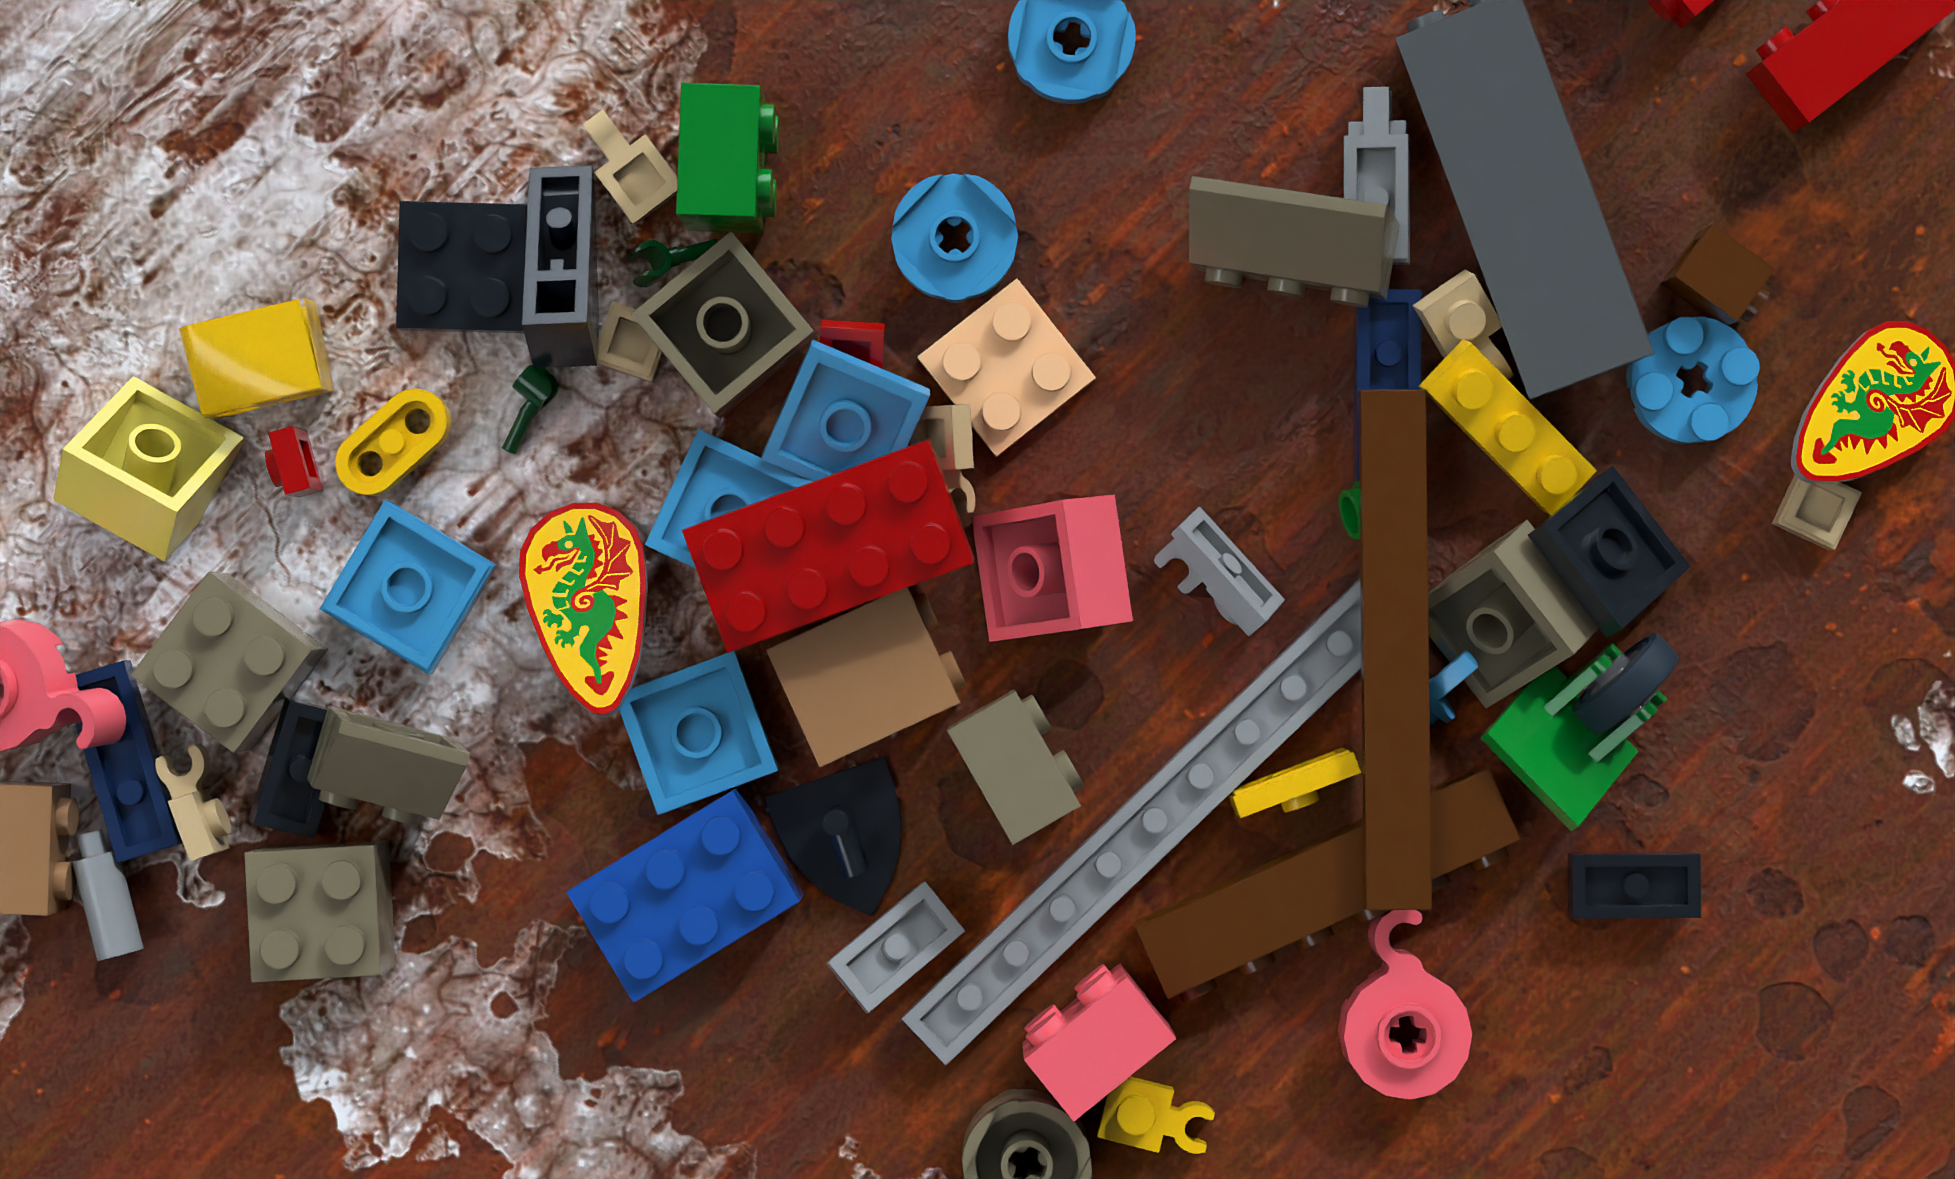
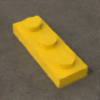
(1507, 427)

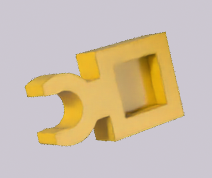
(1142, 1112)

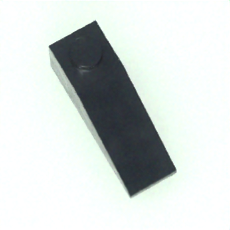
(561, 268)

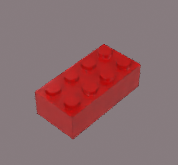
(828, 545)

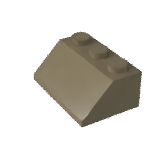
(1291, 240)

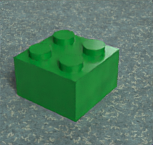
(724, 158)

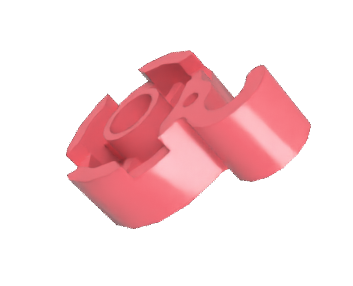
(43, 698)
(1399, 991)

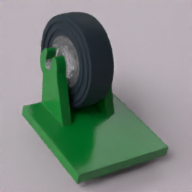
(1575, 745)

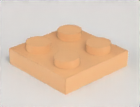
(1007, 367)

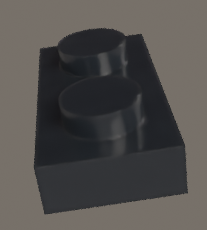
(284, 794)
(1634, 885)

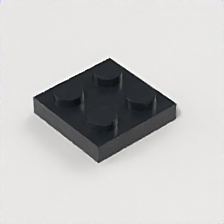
(461, 267)
(1609, 551)

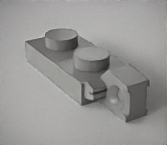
(1380, 163)

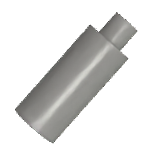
(106, 898)

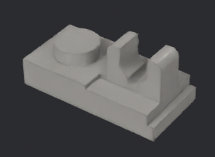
(1231, 579)
(895, 947)

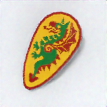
(1876, 405)
(588, 600)

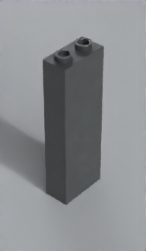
(1524, 194)

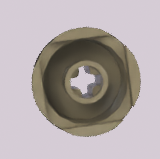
(1022, 1121)

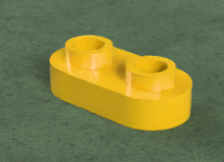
(392, 438)

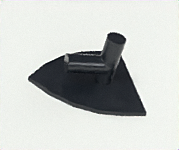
(843, 832)

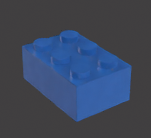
(685, 894)

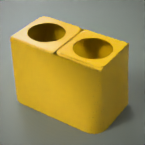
(257, 358)

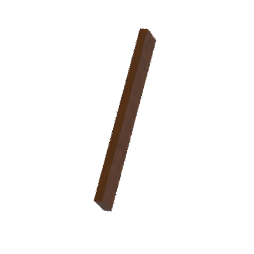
(1394, 650)

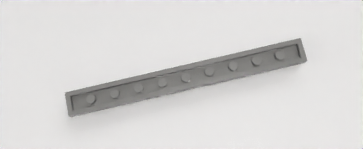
(1141, 831)

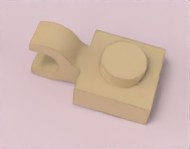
(635, 172)
(1461, 312)
(952, 440)
(199, 819)

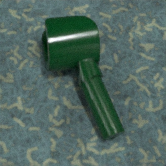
(664, 258)
(539, 390)

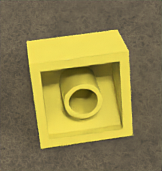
(146, 468)

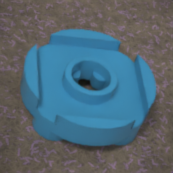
(1075, 77)
(954, 200)
(1728, 370)

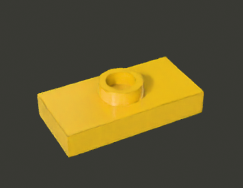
(1295, 785)

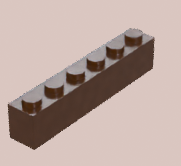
(1310, 890)

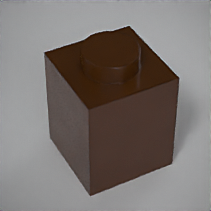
(1719, 277)

